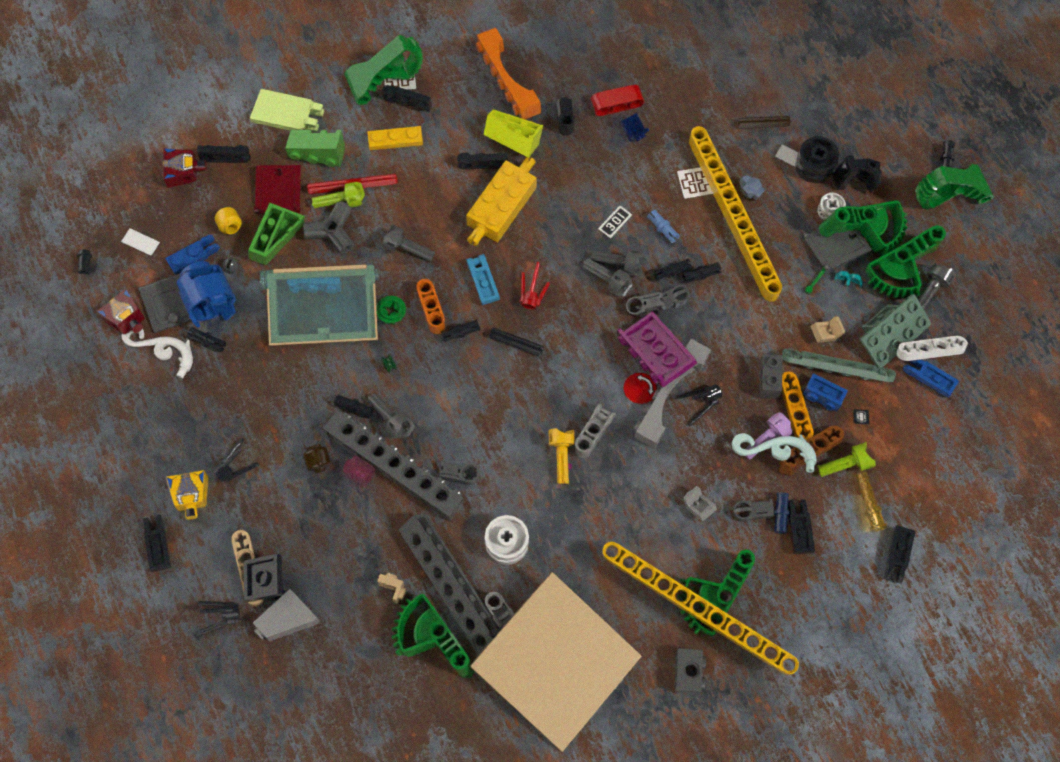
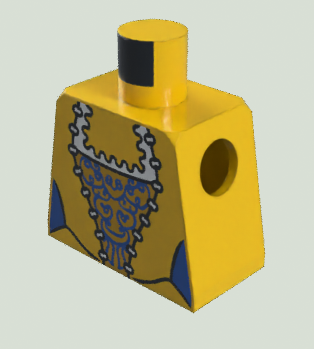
(189, 492)

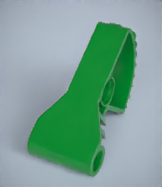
(385, 64)
(949, 182)
(870, 221)
(905, 269)
(711, 591)
(425, 636)

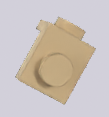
(828, 330)
(391, 582)

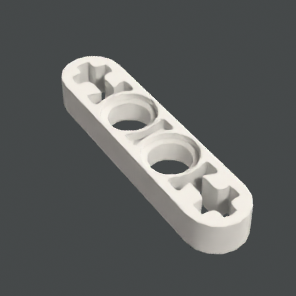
(910, 350)

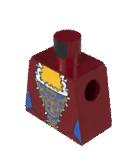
(181, 167)
(122, 313)

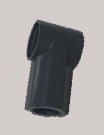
(565, 116)

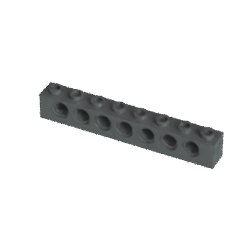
(446, 508)
(450, 581)

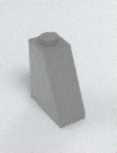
(284, 618)

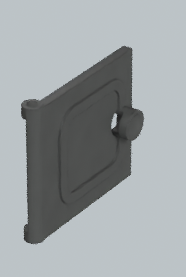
(837, 248)
(164, 304)

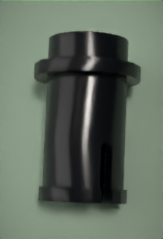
(84, 261)

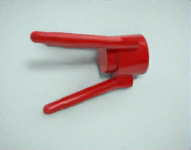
(529, 299)

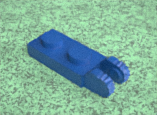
(192, 254)
(932, 377)

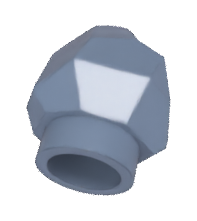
(751, 187)

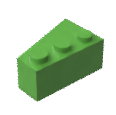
(316, 147)
(274, 233)

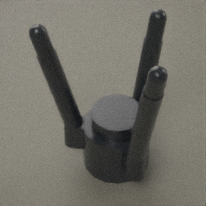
(710, 394)
(223, 469)
(229, 611)

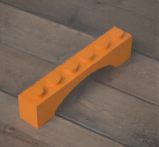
(523, 101)

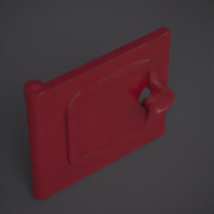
(278, 186)

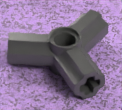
(338, 236)

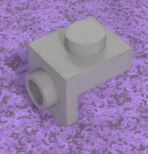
(699, 504)

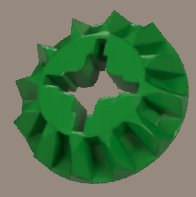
(388, 302)

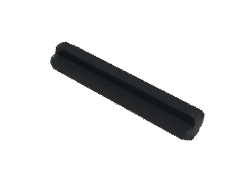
(516, 341)

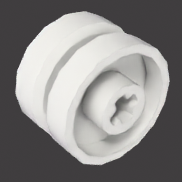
(506, 528)

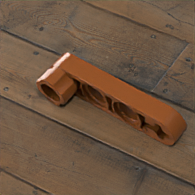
(790, 465)

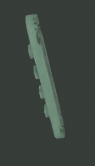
(844, 366)

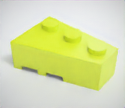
(513, 132)

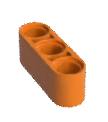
(429, 298)

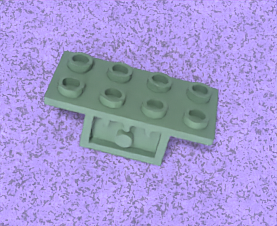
(892, 327)

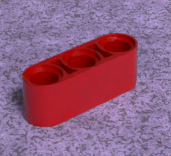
(617, 100)

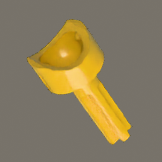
(561, 442)

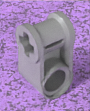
(500, 612)

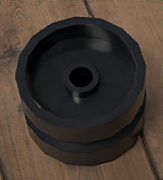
(817, 159)

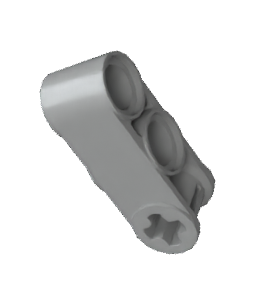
(599, 420)

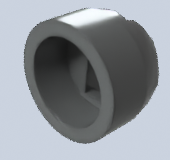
(233, 268)

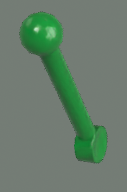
(809, 289)

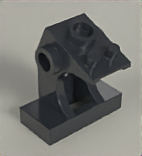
(857, 168)

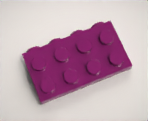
(656, 349)

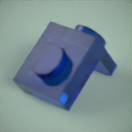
(634, 128)

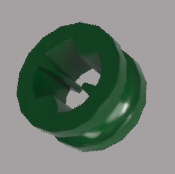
(388, 363)

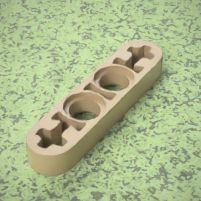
(237, 546)

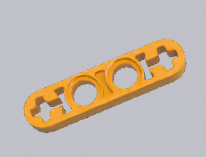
(800, 406)

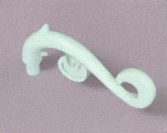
(778, 453)

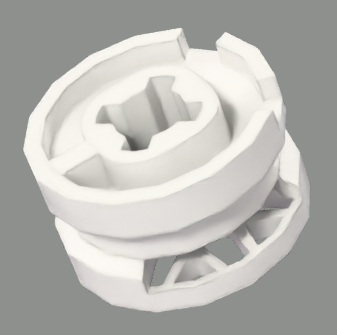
(829, 204)

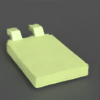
(286, 111)

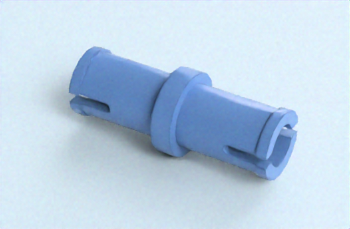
(663, 226)

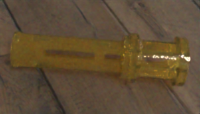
(872, 510)

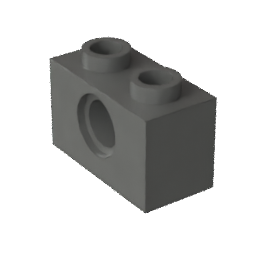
(770, 376)
(689, 658)

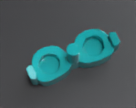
(843, 275)

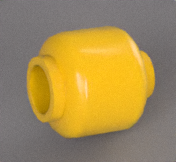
(228, 220)

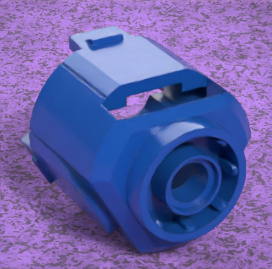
(206, 292)

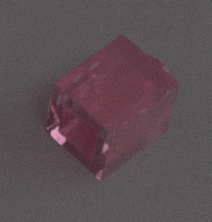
(359, 471)

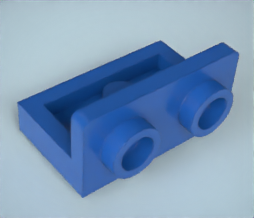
(825, 393)

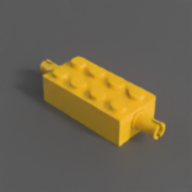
(501, 201)

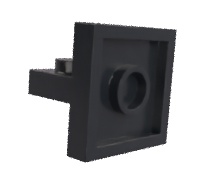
(263, 578)

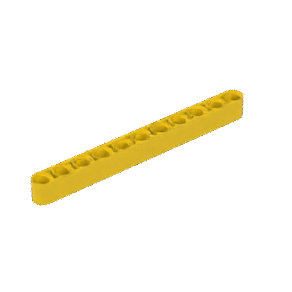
(735, 220)
(705, 616)

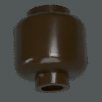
(316, 458)

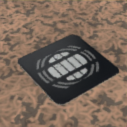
(861, 416)

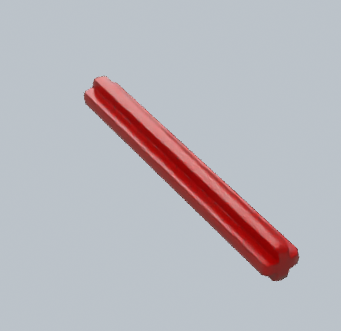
(339, 185)

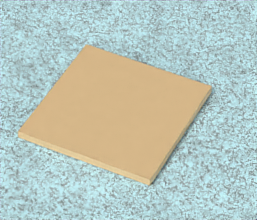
(556, 661)

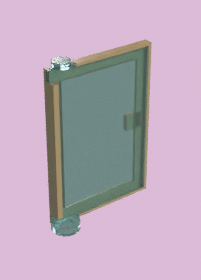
(321, 304)

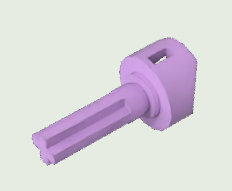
(779, 427)

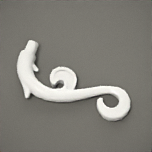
(160, 343)

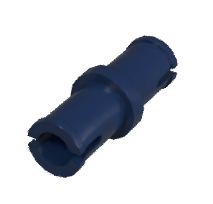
(781, 513)

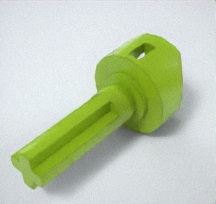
(350, 194)
(859, 458)

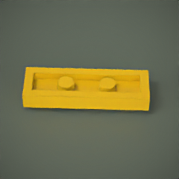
(395, 138)

